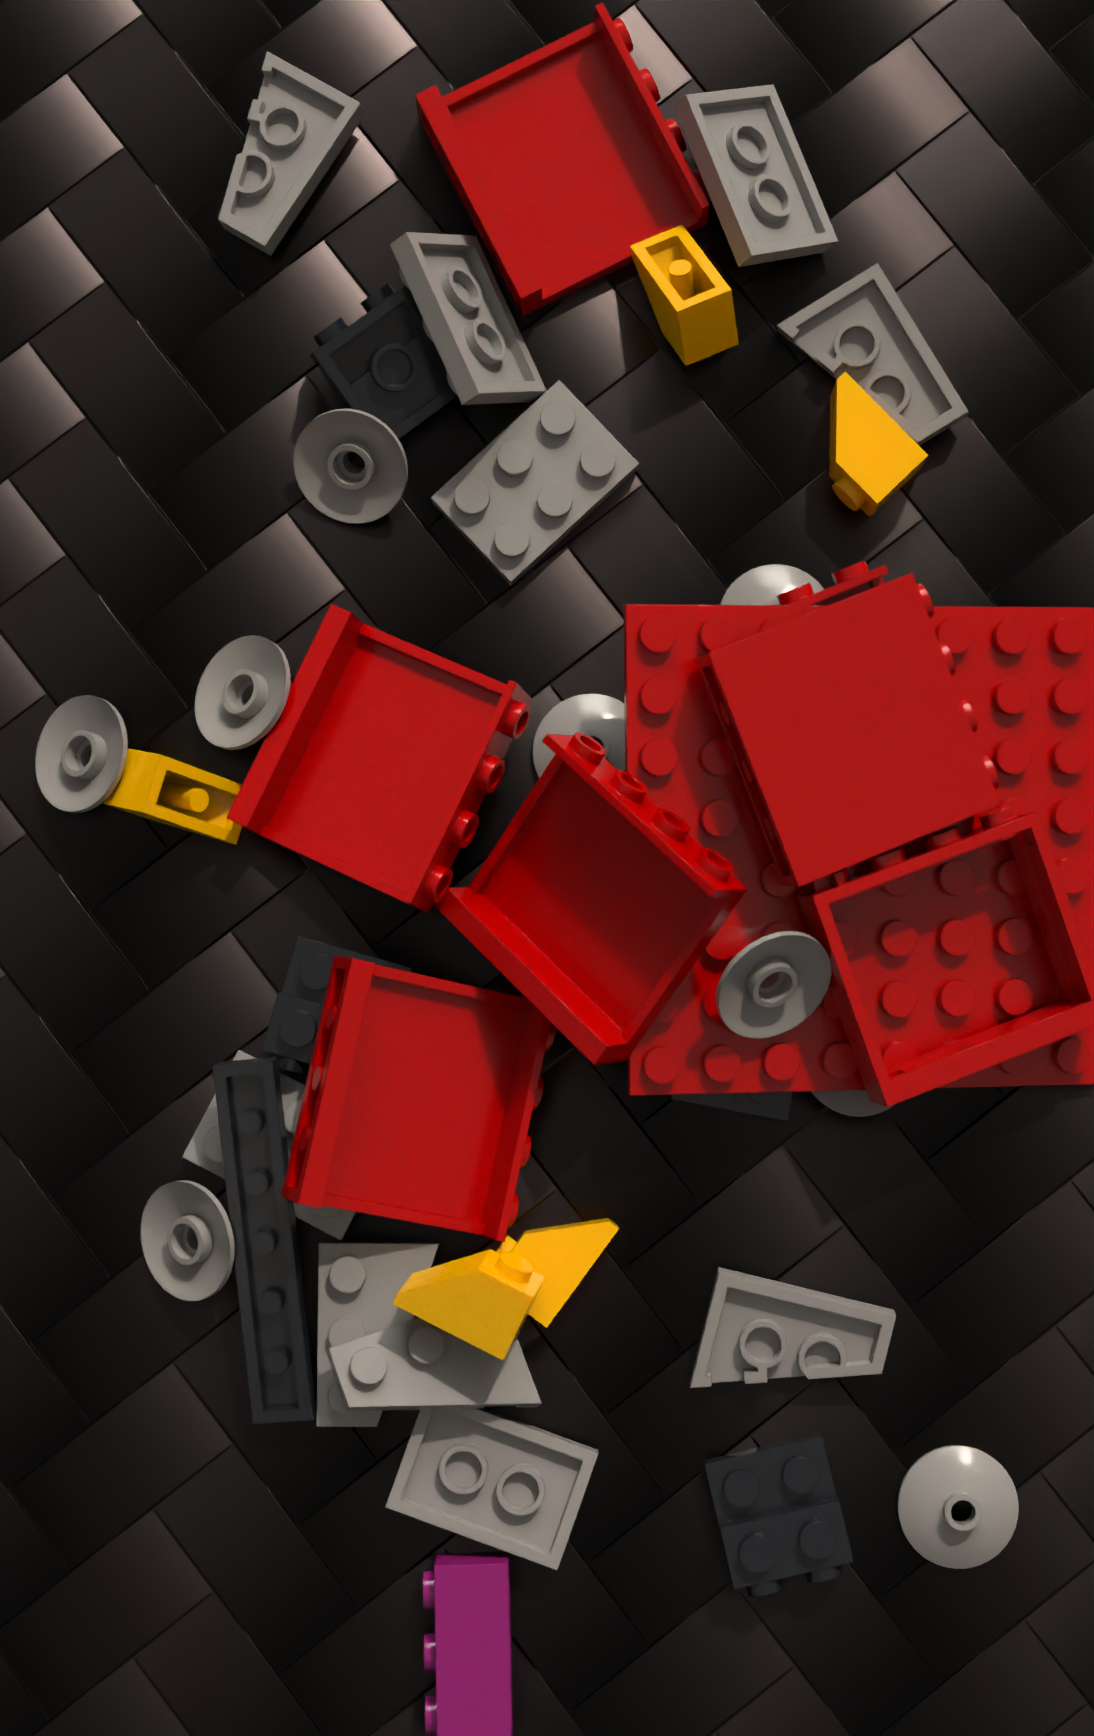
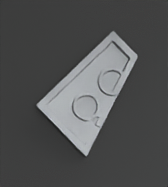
(289, 147)
(875, 341)
(355, 1300)
(782, 1330)
(427, 1368)

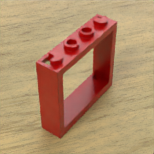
(997, 1043)

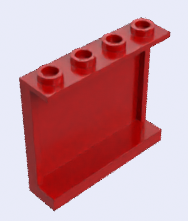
(565, 161)
(849, 730)
(381, 760)
(594, 901)
(418, 1100)

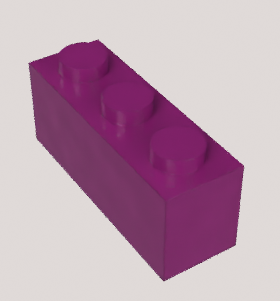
(469, 1645)

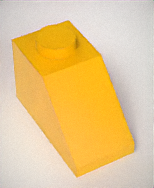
(686, 294)
(867, 449)
(176, 795)
(561, 1256)
(475, 1298)

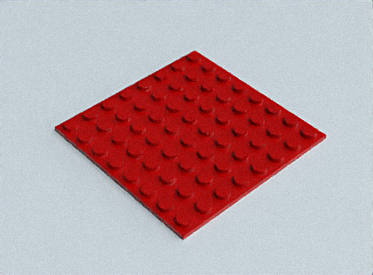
(927, 951)

